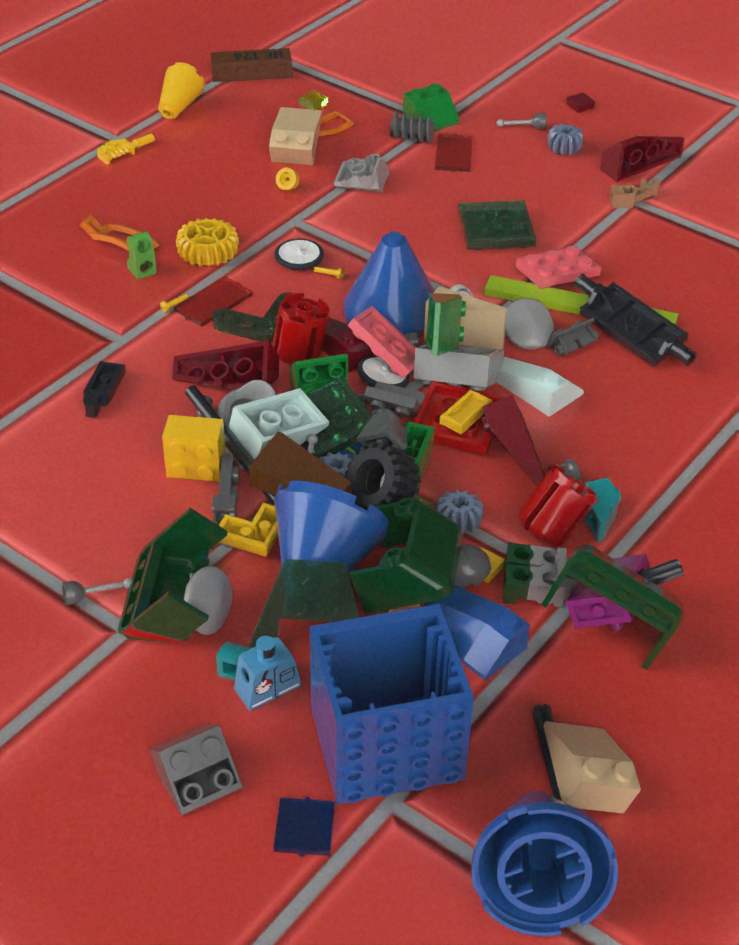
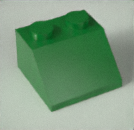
(431, 101)

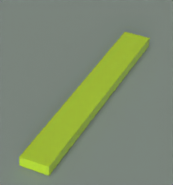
(550, 297)

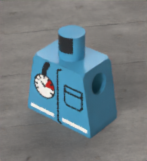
(265, 672)

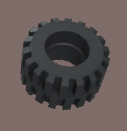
(371, 464)

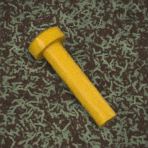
(338, 273)
(165, 306)

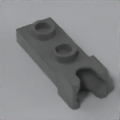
(228, 493)

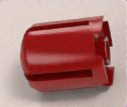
(300, 328)
(556, 507)

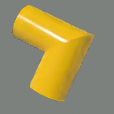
(252, 536)

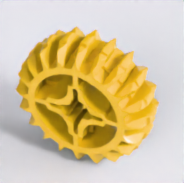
(207, 242)

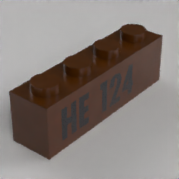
(251, 64)

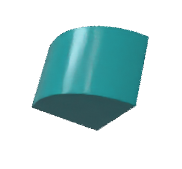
(228, 658)

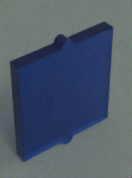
(304, 826)

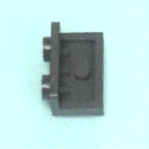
(397, 399)

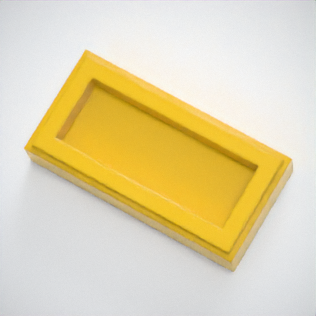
(465, 412)

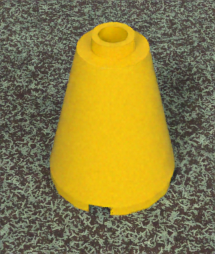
(179, 89)

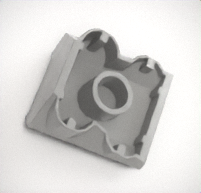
(363, 174)

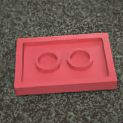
(557, 266)
(385, 340)

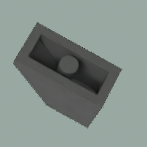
(384, 429)

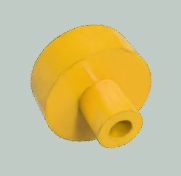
(287, 179)

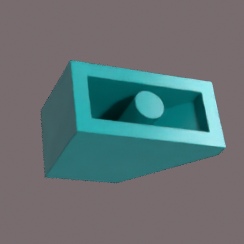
(605, 509)

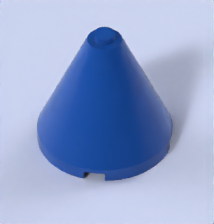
(392, 285)
(326, 524)
(544, 866)

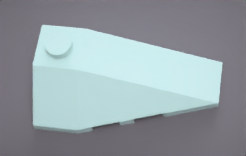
(537, 385)

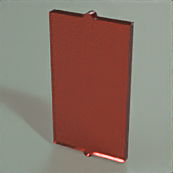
(454, 152)
(219, 295)

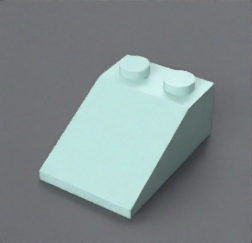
(286, 413)

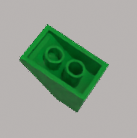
(444, 322)

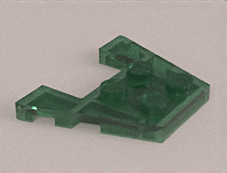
(307, 593)

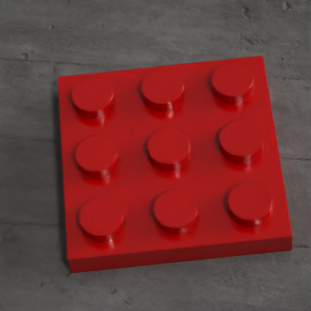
(438, 401)

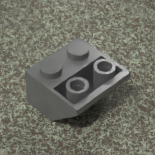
(196, 767)

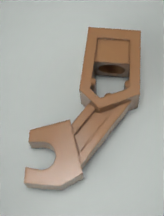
(627, 195)

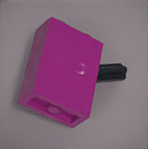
(592, 609)

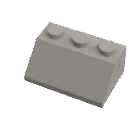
(461, 366)

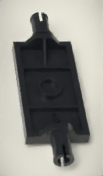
(633, 323)

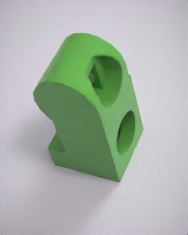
(141, 254)

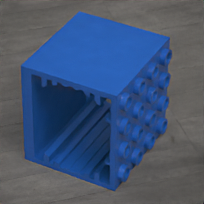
(389, 703)

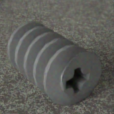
(412, 127)

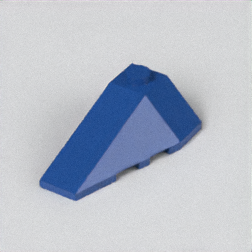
(483, 631)

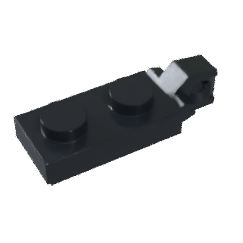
(102, 387)

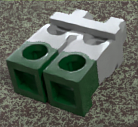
(532, 572)

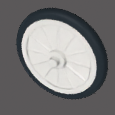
(299, 254)
(375, 369)

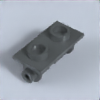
(564, 340)

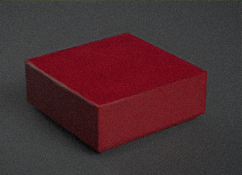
(580, 102)

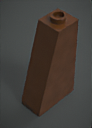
(287, 461)

